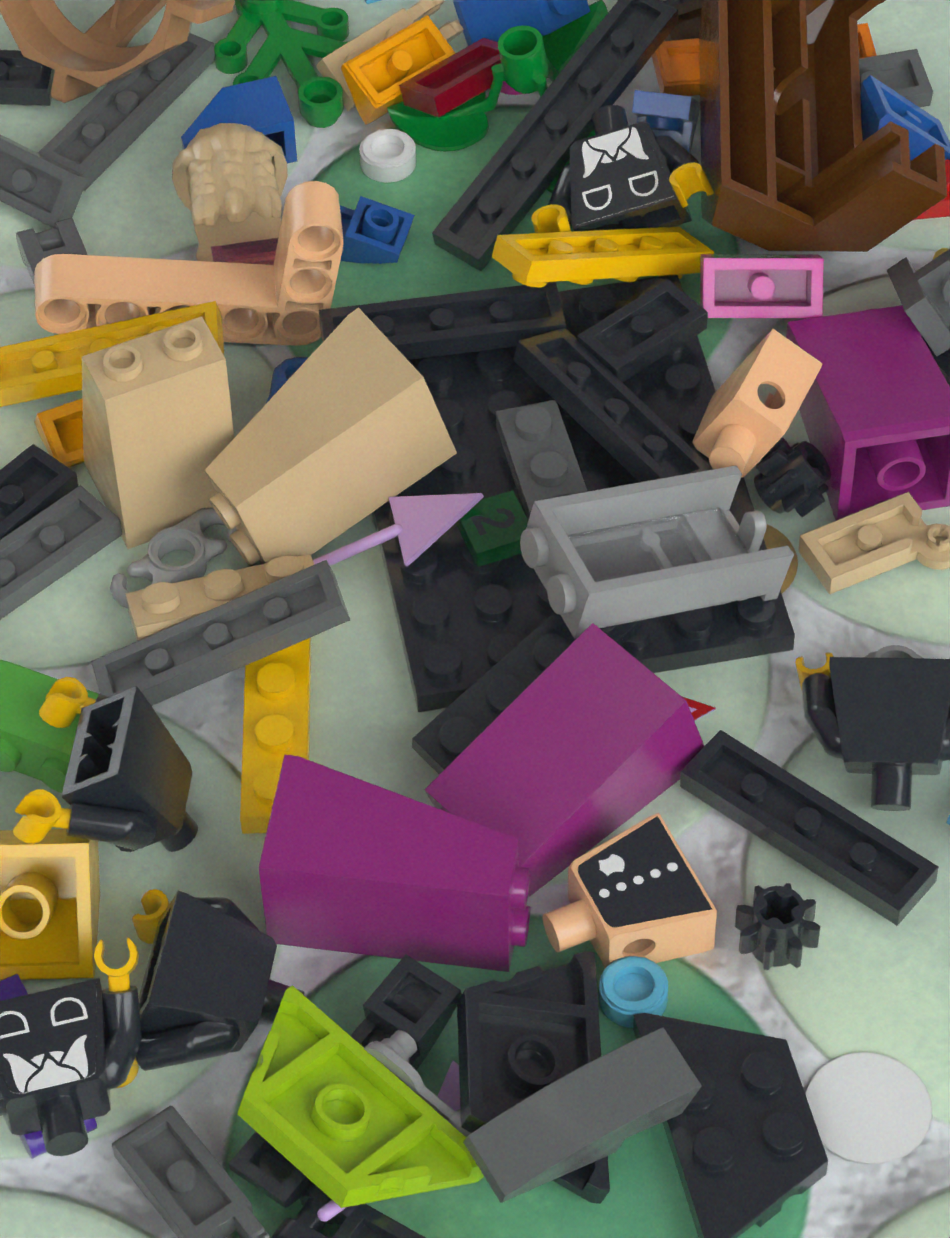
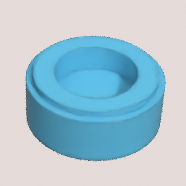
(631, 988)

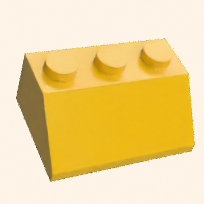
(48, 906)

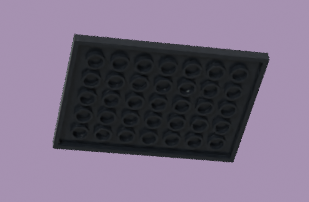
(469, 617)

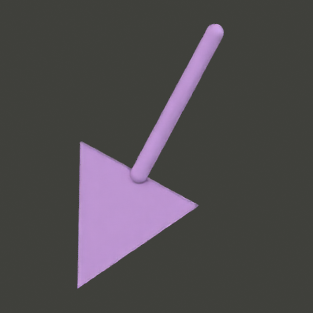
(417, 525)

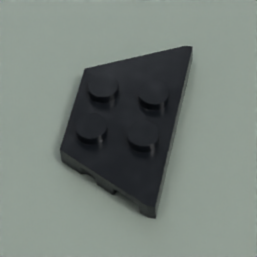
(524, 1038)
(745, 1132)

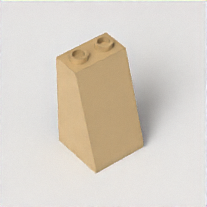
(155, 424)
(328, 446)

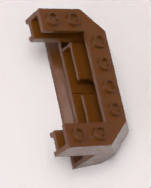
(789, 131)

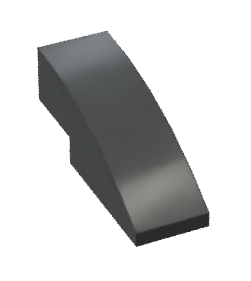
(583, 1115)

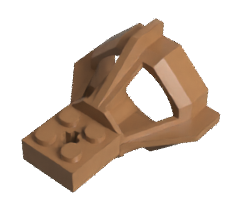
(101, 53)

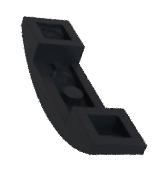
(406, 1000)

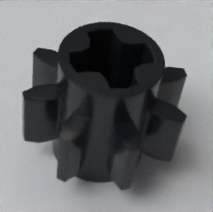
(792, 477)
(777, 926)

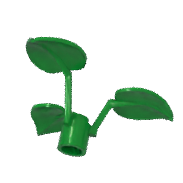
(525, 66)

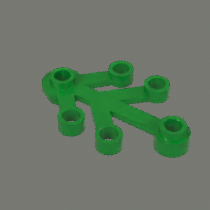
(318, 96)

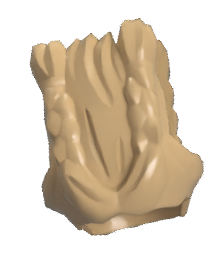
(231, 185)

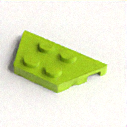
(347, 1114)

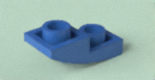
(373, 232)

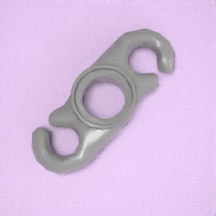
(184, 536)

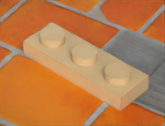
(168, 604)

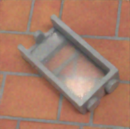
(650, 550)

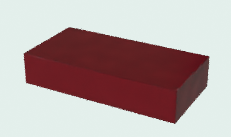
(453, 79)

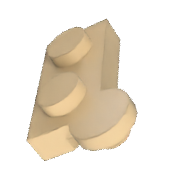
(874, 543)

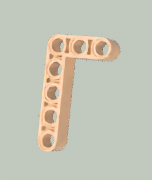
(255, 300)

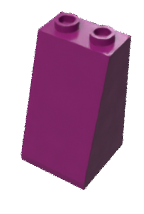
(876, 409)
(572, 756)
(387, 874)

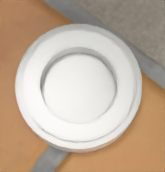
(387, 155)

